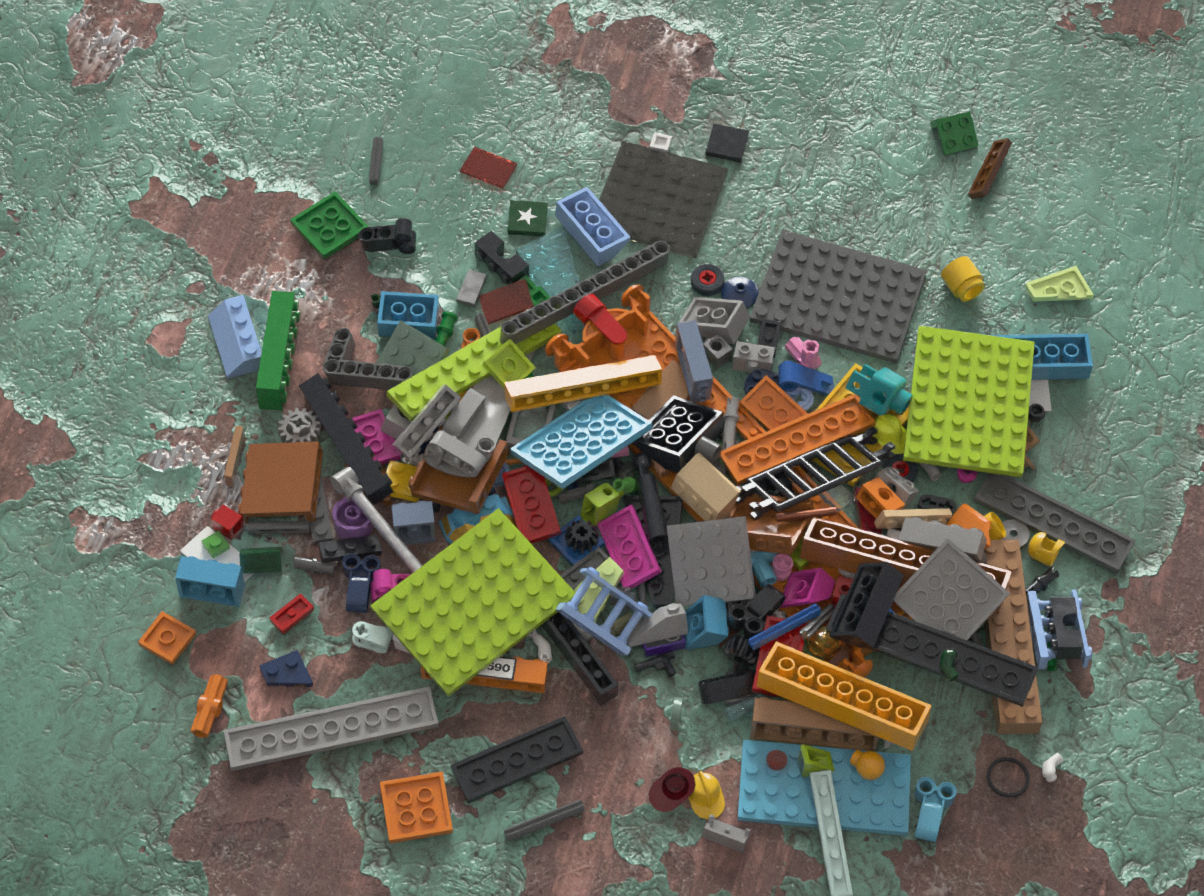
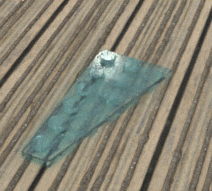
(552, 267)

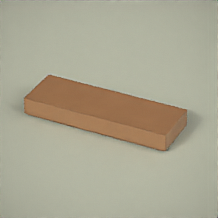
(234, 456)

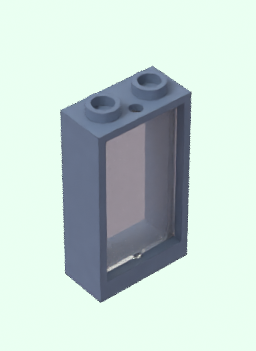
(693, 361)

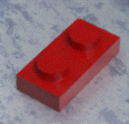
(291, 613)

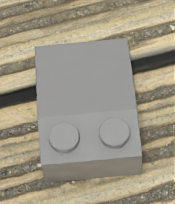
(717, 317)

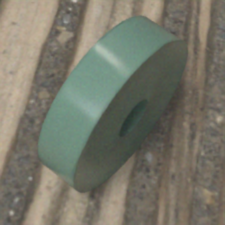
(676, 714)

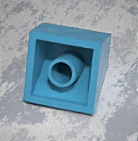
(706, 623)

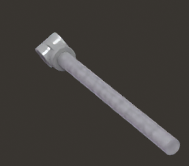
(347, 482)

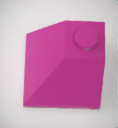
(808, 587)

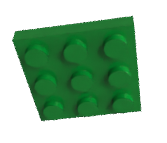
(328, 225)

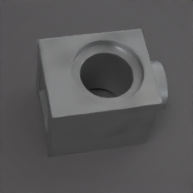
(720, 357)

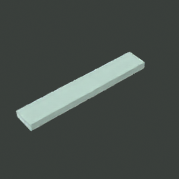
(830, 833)

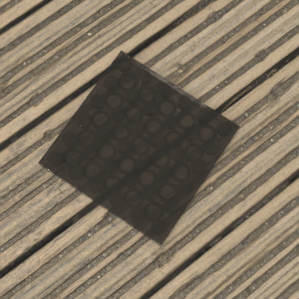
(662, 197)

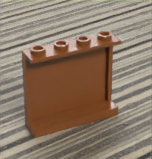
(281, 480)
(456, 491)
(768, 534)

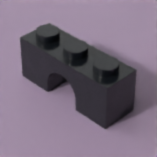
(489, 250)
(1064, 642)

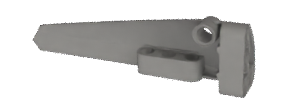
(470, 430)

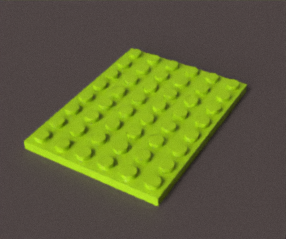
(969, 401)
(473, 602)

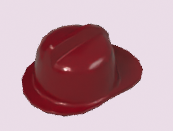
(671, 789)

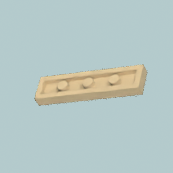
(895, 518)

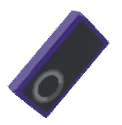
(664, 646)

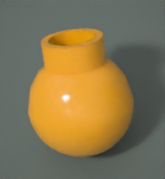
(868, 764)

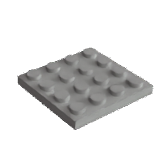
(711, 560)
(951, 593)

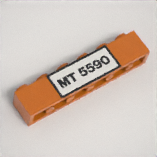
(511, 674)

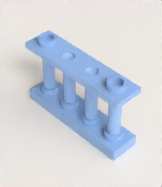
(586, 621)
(1041, 638)

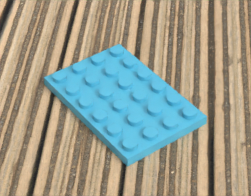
(581, 439)

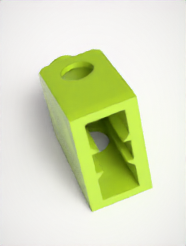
(600, 504)

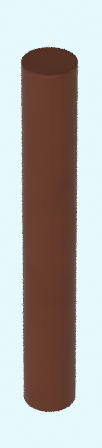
(806, 514)

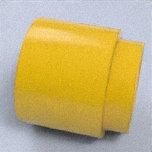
(963, 279)

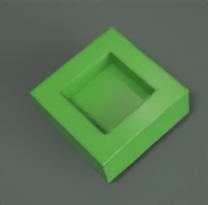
(215, 544)

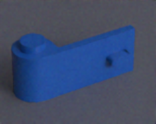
(795, 376)

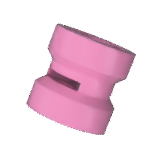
(782, 566)

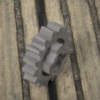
(298, 425)

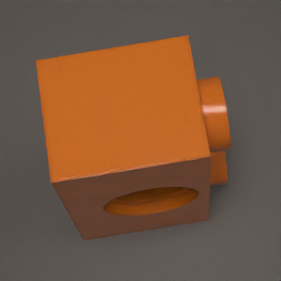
(878, 497)

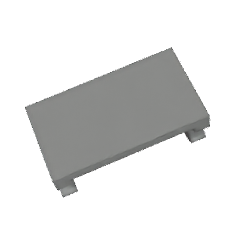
(726, 834)

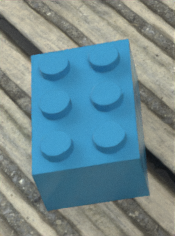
(414, 309)
(210, 581)

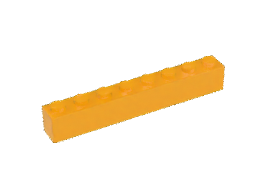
(583, 383)

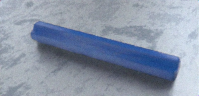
(784, 626)

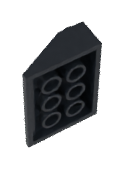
(677, 431)

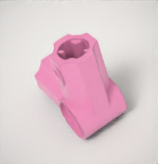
(804, 352)

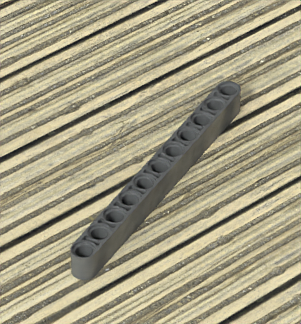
(600, 284)

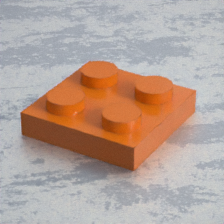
(167, 638)

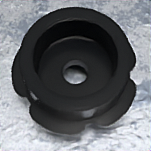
(1036, 408)

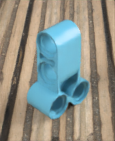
(932, 807)

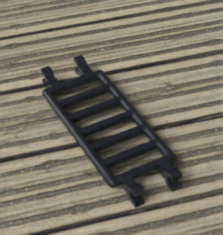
(858, 442)

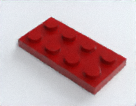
(531, 504)
(791, 639)

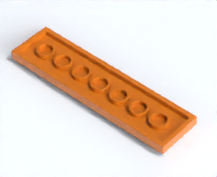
(796, 438)

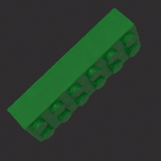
(277, 350)

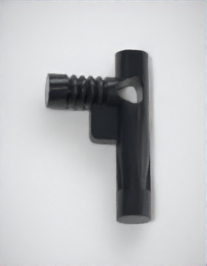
(659, 663)

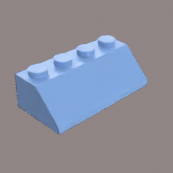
(591, 225)
(235, 337)

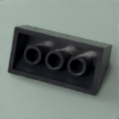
(867, 604)

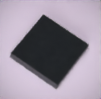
(727, 142)

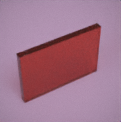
(488, 167)
(506, 301)

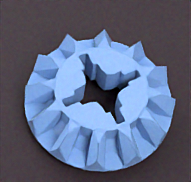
(806, 397)

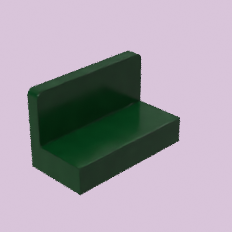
(260, 560)

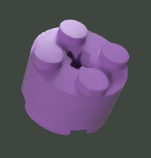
(350, 520)

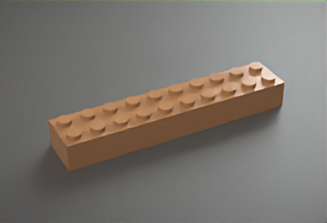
(1011, 636)

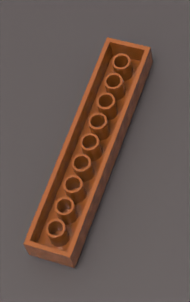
(848, 547)

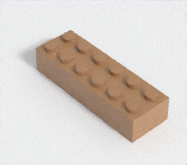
(797, 724)

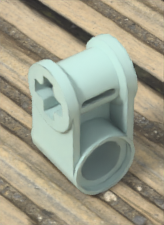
(372, 638)

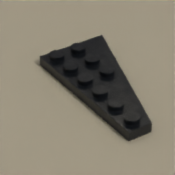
(662, 585)

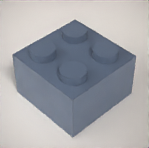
(414, 522)

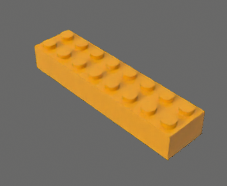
(844, 696)

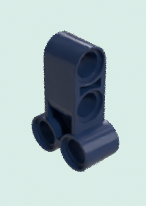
(359, 581)

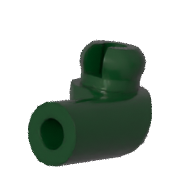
(946, 661)

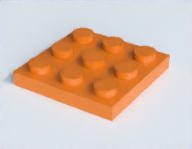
(416, 807)

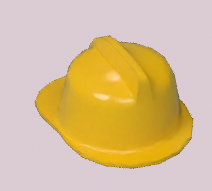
(707, 796)

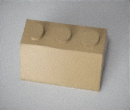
(705, 489)

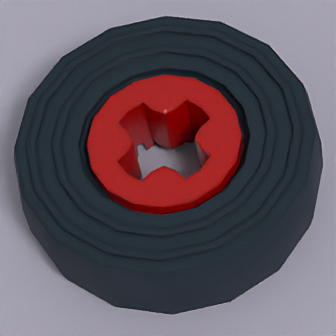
(701, 285)
(910, 468)

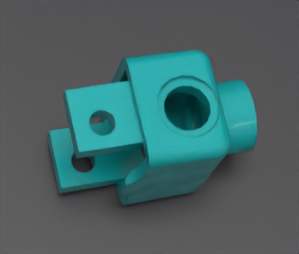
(881, 391)

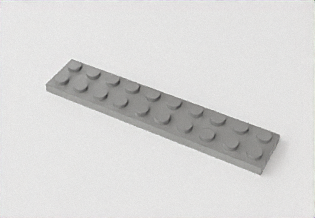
(330, 728)

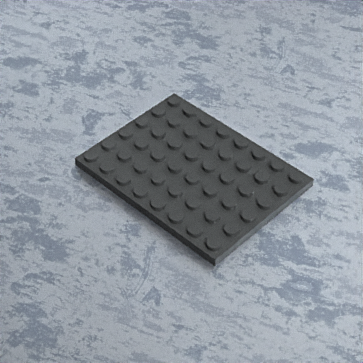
(839, 296)

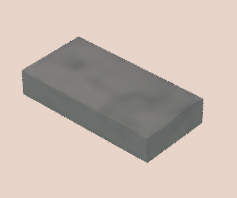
(471, 288)

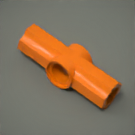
(209, 706)

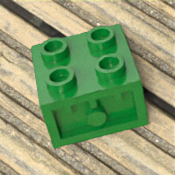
(956, 132)

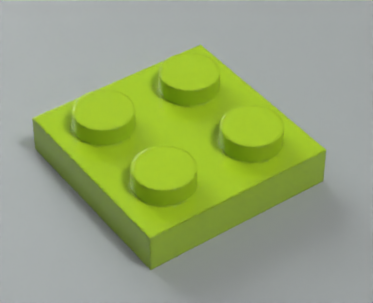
(508, 364)

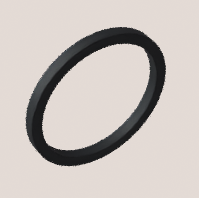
(1010, 760)

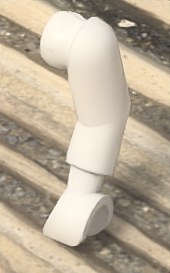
(544, 648)

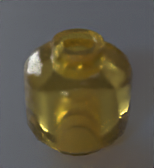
(821, 643)

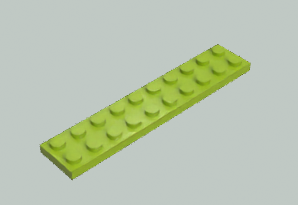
(458, 370)

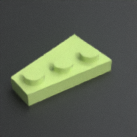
(1060, 286)
(609, 572)

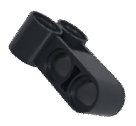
(389, 237)
(756, 611)

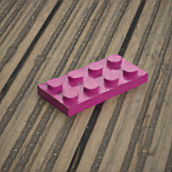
(629, 547)

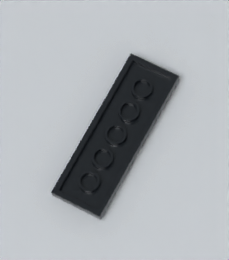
(516, 759)

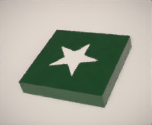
(527, 218)

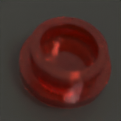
(776, 760)

